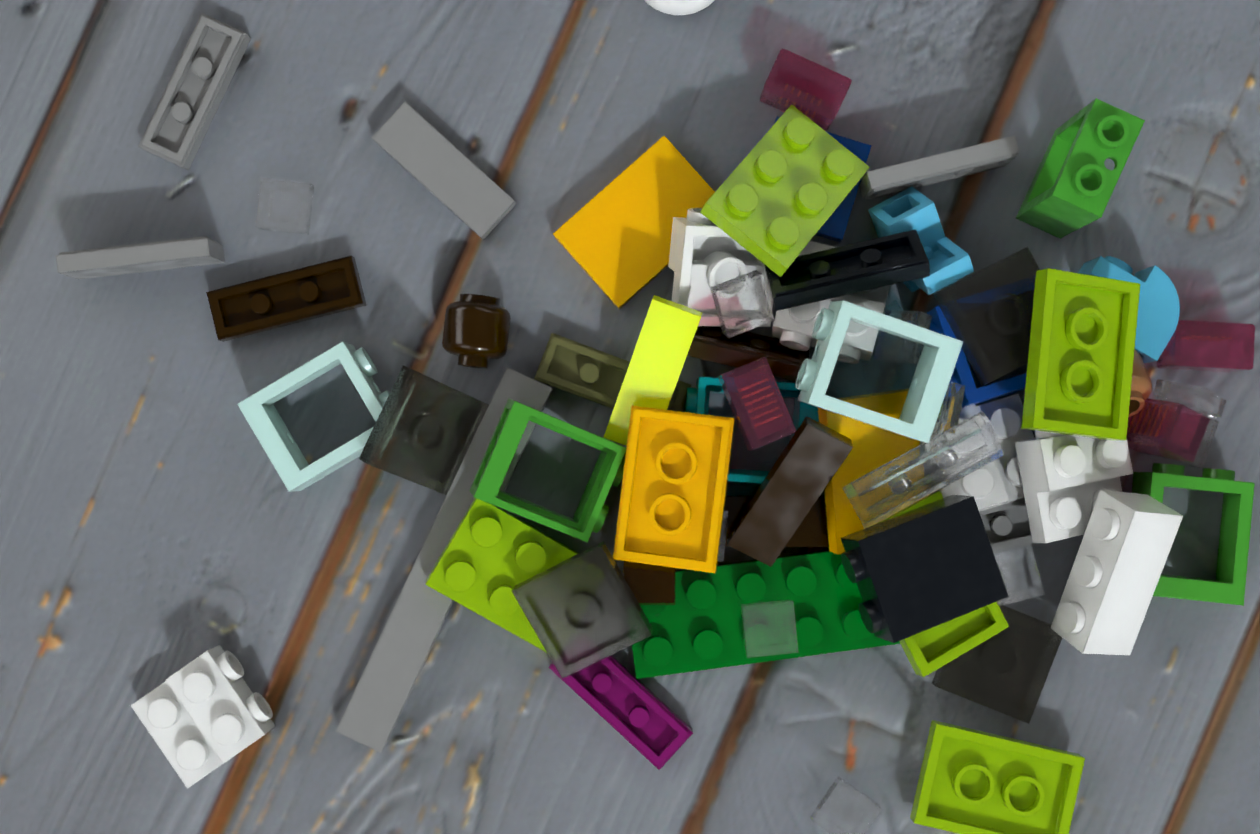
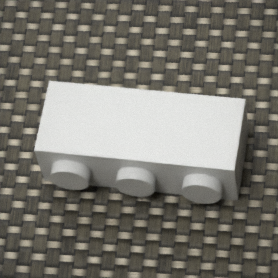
(1115, 572)

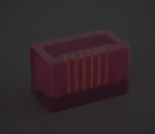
(806, 86)
(1209, 347)
(757, 404)
(1167, 430)

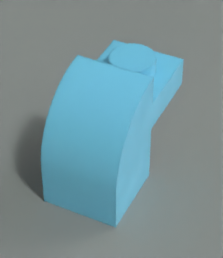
(914, 211)
(1157, 303)

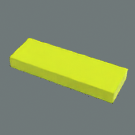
(654, 363)

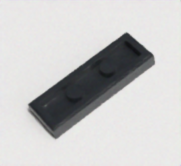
(849, 270)

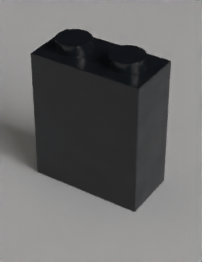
(923, 568)

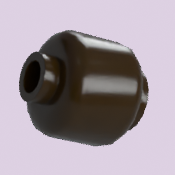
(476, 330)

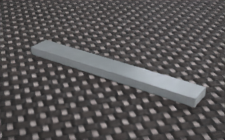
(419, 608)

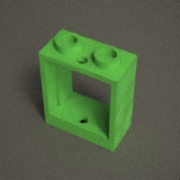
(1072, 177)
(591, 509)
(1233, 538)

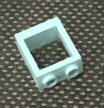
(927, 386)
(277, 439)

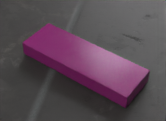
(630, 708)

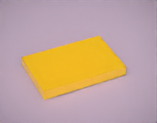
(627, 226)
(870, 450)
(673, 489)

